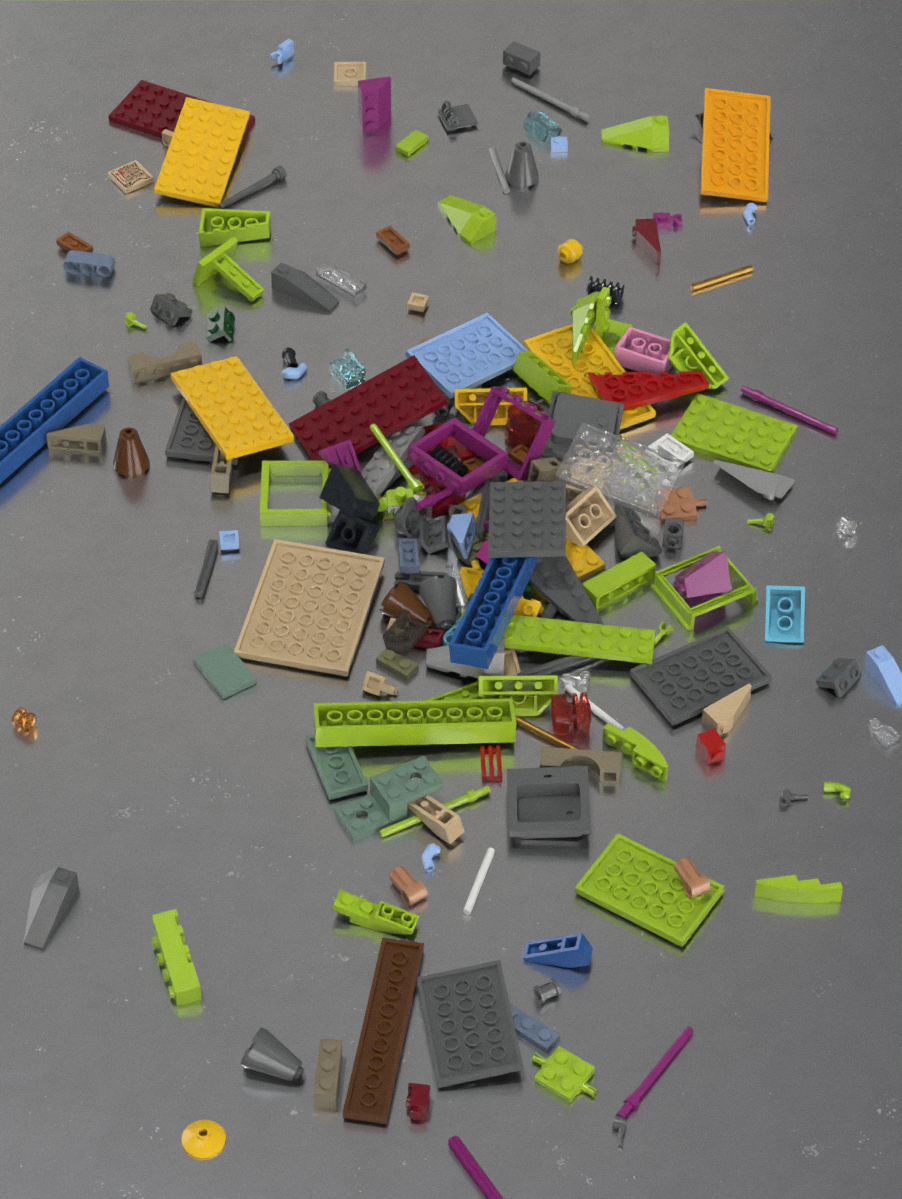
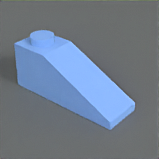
(462, 532)
(885, 672)

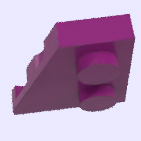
(341, 454)

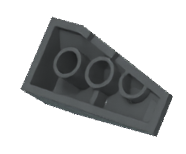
(48, 904)

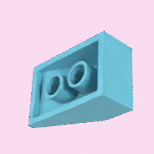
(784, 614)

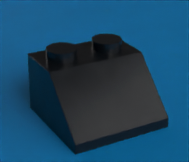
(352, 533)

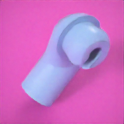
(747, 213)
(294, 373)
(430, 851)

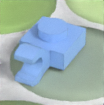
(284, 51)

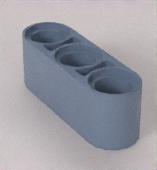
(89, 264)

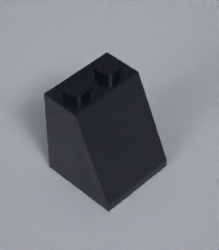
(350, 492)

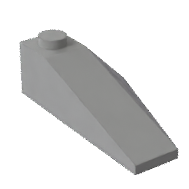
(763, 482)
(439, 659)

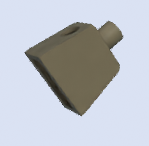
(543, 469)

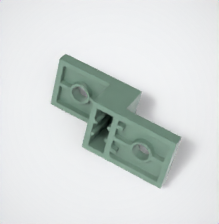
(388, 798)

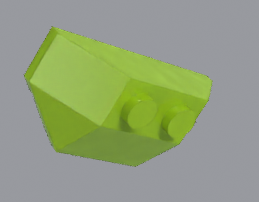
(690, 354)
(529, 693)

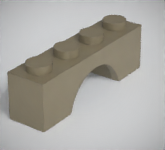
(145, 367)
(602, 764)

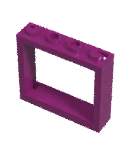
(486, 417)
(495, 457)

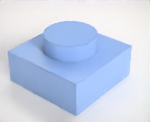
(559, 144)
(229, 540)

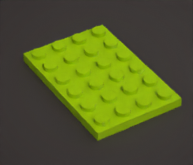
(734, 433)
(646, 890)

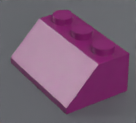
(374, 103)

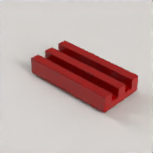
(491, 751)

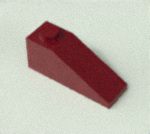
(648, 238)

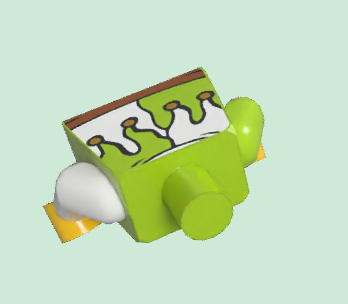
(395, 500)

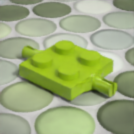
(564, 1074)

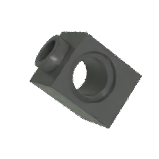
(673, 533)

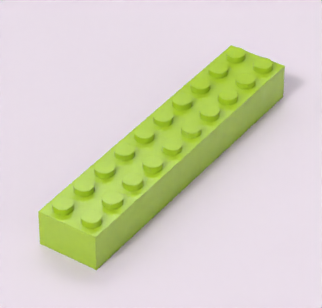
(414, 722)

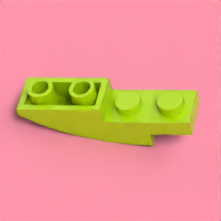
(643, 752)
(373, 916)

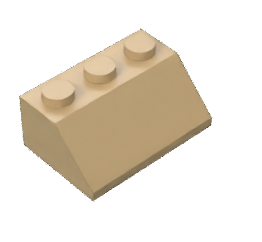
(587, 516)

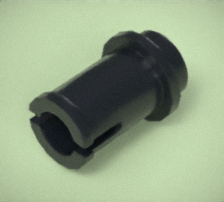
(289, 356)

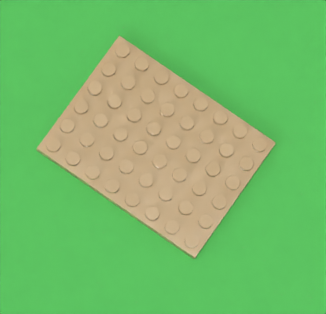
(310, 607)

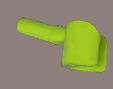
(130, 320)
(767, 521)
(668, 631)

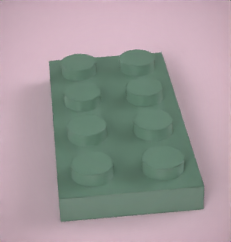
(337, 769)

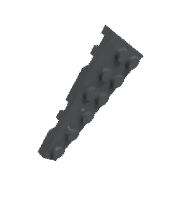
(560, 585)

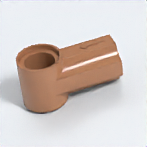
(693, 881)
(409, 888)

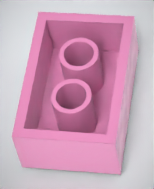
(643, 352)

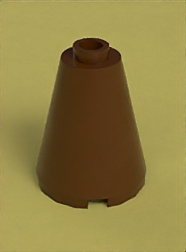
(130, 455)
(403, 600)

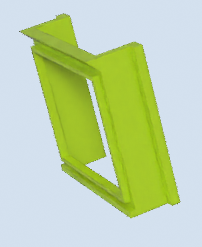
(681, 609)

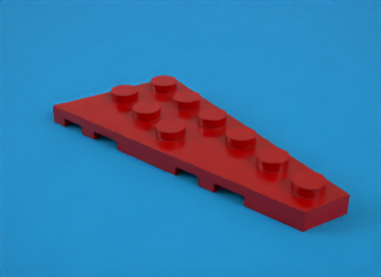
(645, 388)

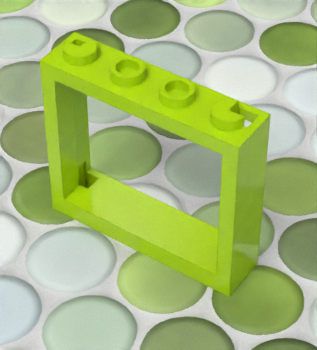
(292, 517)

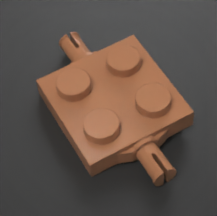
(681, 505)

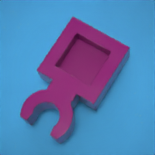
(665, 221)

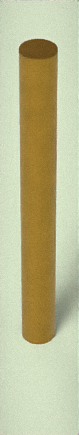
(722, 277)
(544, 734)

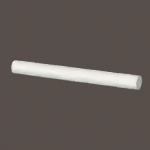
(595, 709)
(478, 881)

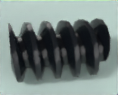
(615, 291)
(449, 460)

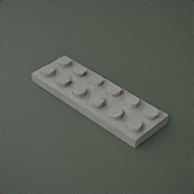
(381, 467)

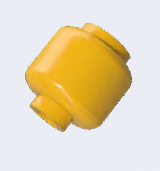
(570, 251)

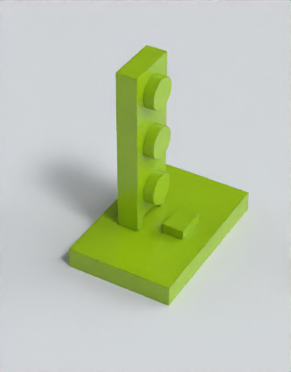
(222, 261)
(607, 329)

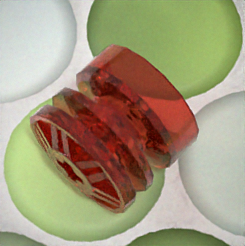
(521, 426)
(570, 713)

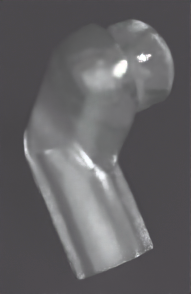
(578, 681)

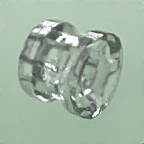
(846, 526)

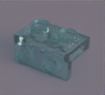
(541, 125)
(348, 369)

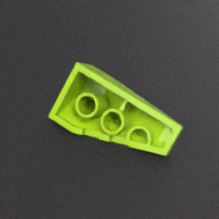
(644, 133)
(469, 218)
(583, 320)

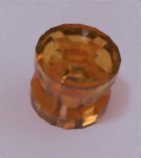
(23, 719)

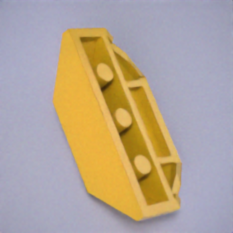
(470, 402)

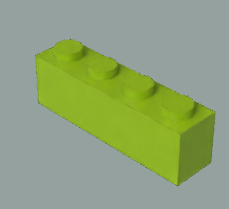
(540, 375)
(620, 579)

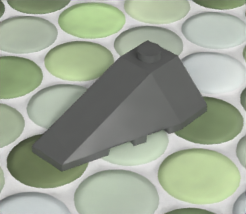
(302, 287)
(632, 535)

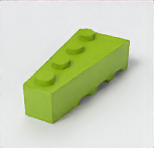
(222, 224)
(175, 958)

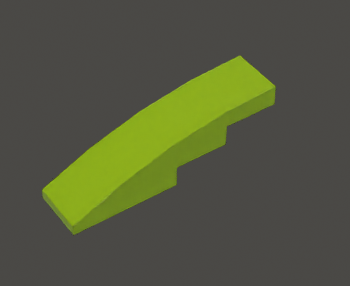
(791, 890)

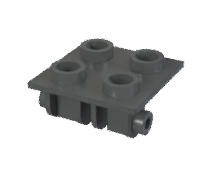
(456, 116)

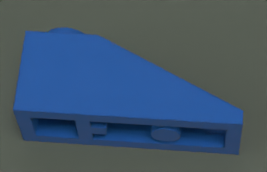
(559, 951)

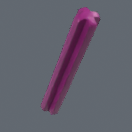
(473, 1168)

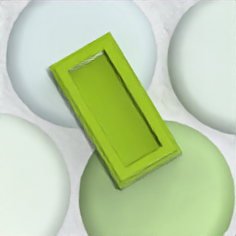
(411, 143)

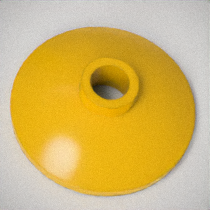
(203, 1146)

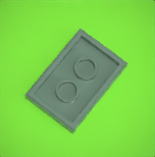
(224, 670)

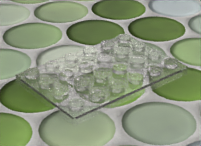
(620, 469)

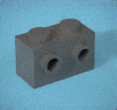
(521, 58)

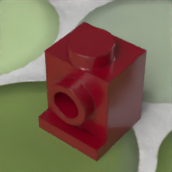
(418, 1100)

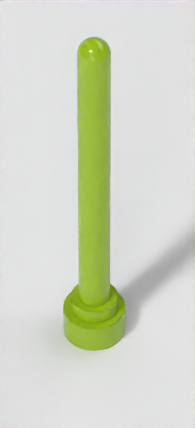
(413, 483)

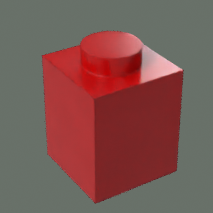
(710, 746)

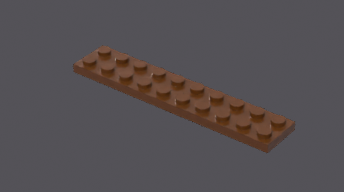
(383, 1031)

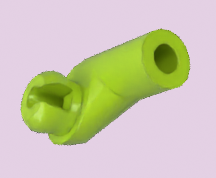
(837, 787)

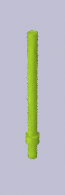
(470, 797)

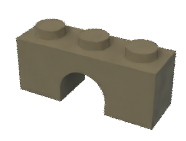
(327, 1074)

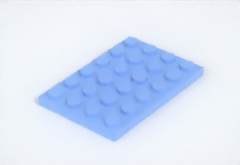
(468, 354)

